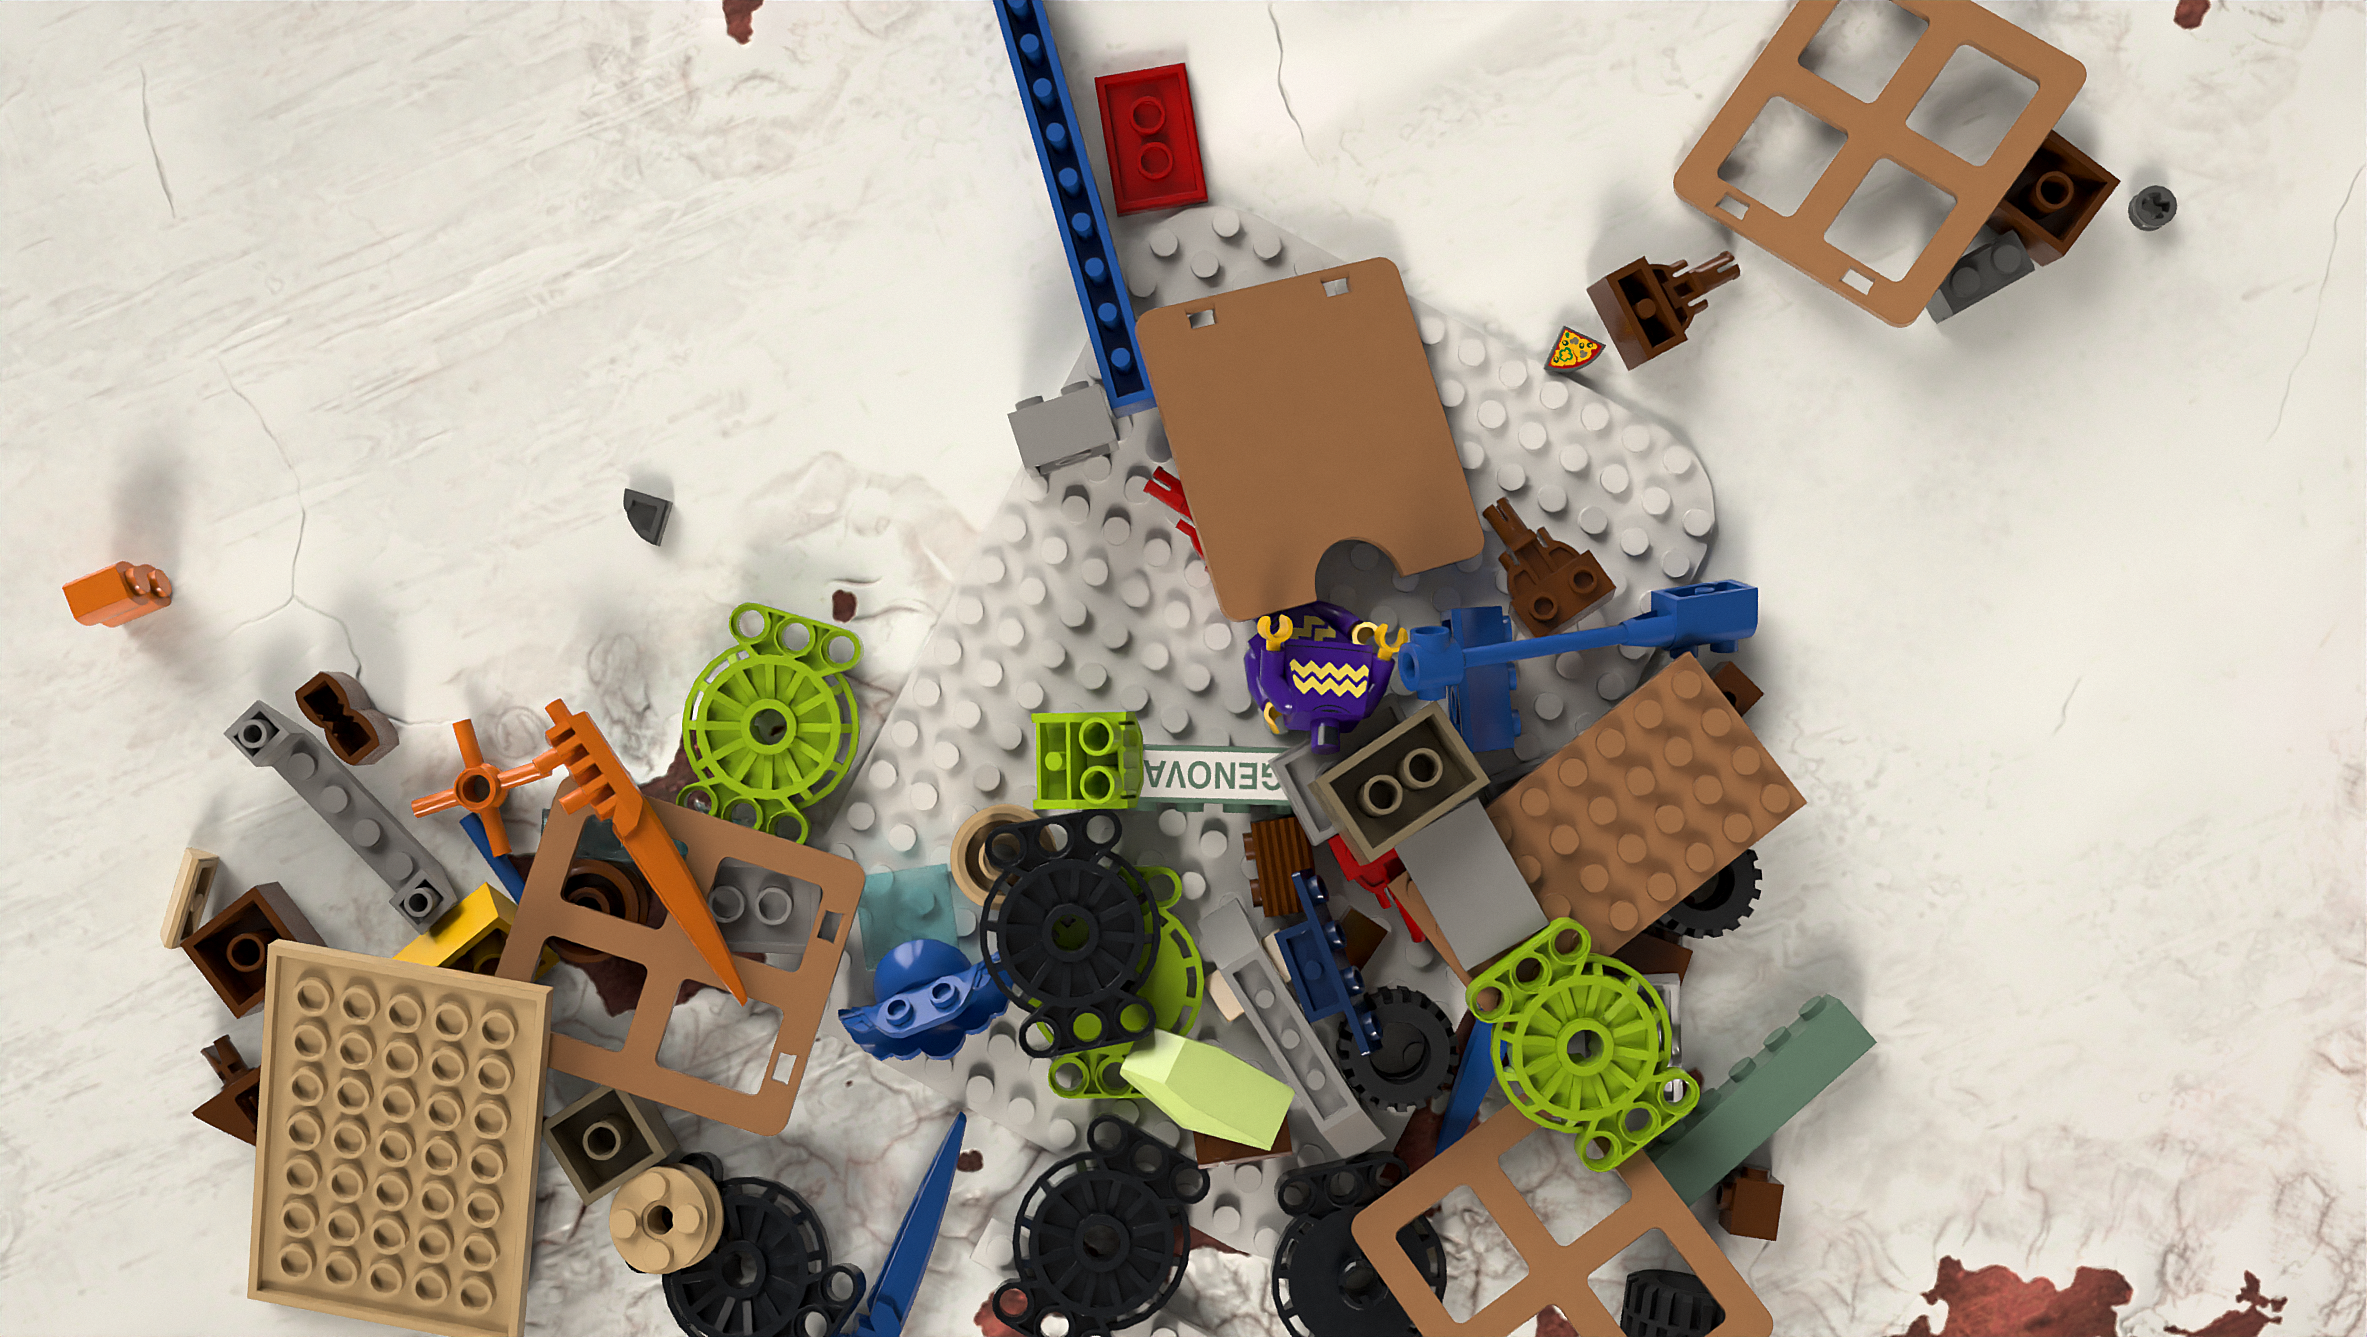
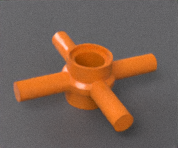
(464, 793)

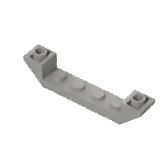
(349, 809)
(1286, 1032)

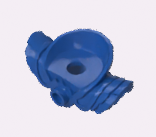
(926, 1002)

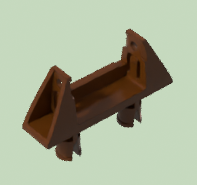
(238, 1103)

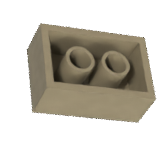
(1398, 783)

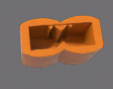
(117, 594)

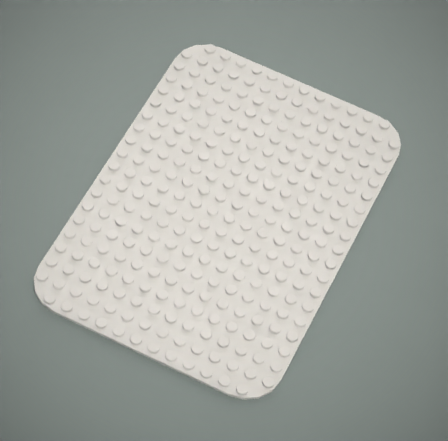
(1107, 608)

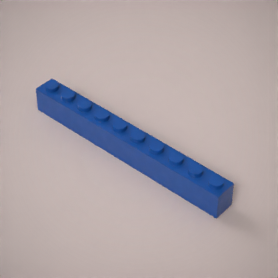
(1076, 203)

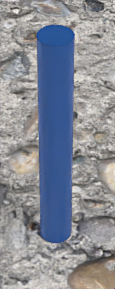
(500, 865)

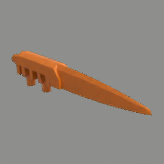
(612, 792)

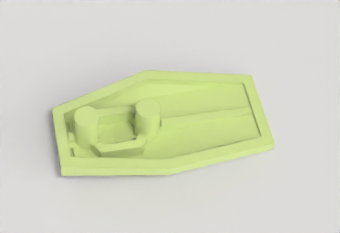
(1208, 1088)

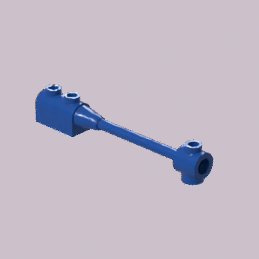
(1677, 623)

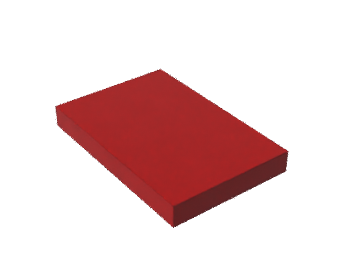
(1151, 139)

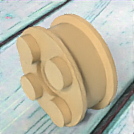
(968, 859)
(638, 1223)

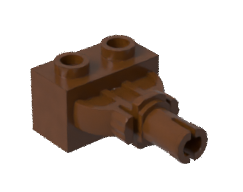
(1649, 306)
(1550, 583)

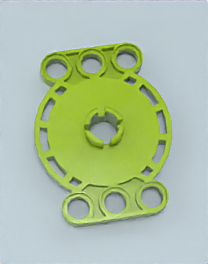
(779, 680)
(1163, 988)
(1623, 1045)

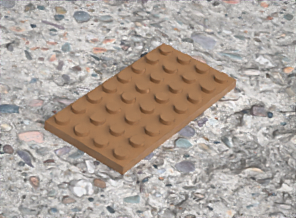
(1630, 816)

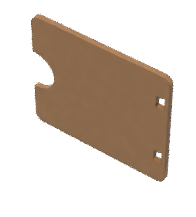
(1307, 431)

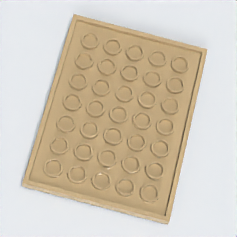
(397, 1141)

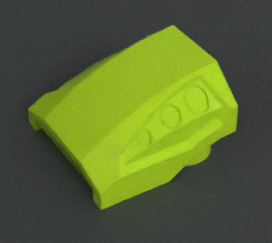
(1088, 760)

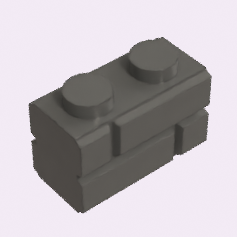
(1981, 275)

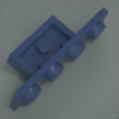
(1321, 966)

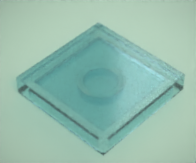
(906, 908)

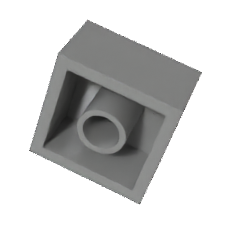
(1063, 429)

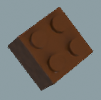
(2053, 199)
(235, 943)

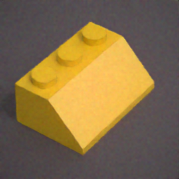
(471, 936)

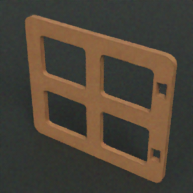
(1877, 133)
(673, 958)
(1555, 1271)

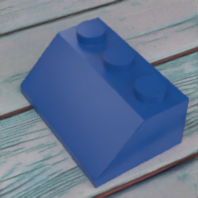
(1482, 701)

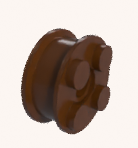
(617, 891)

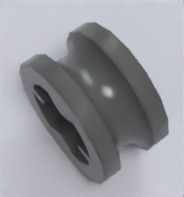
(2161, 198)

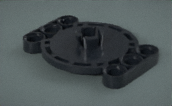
(1057, 976)
(1109, 1194)
(1326, 1254)
(787, 1280)

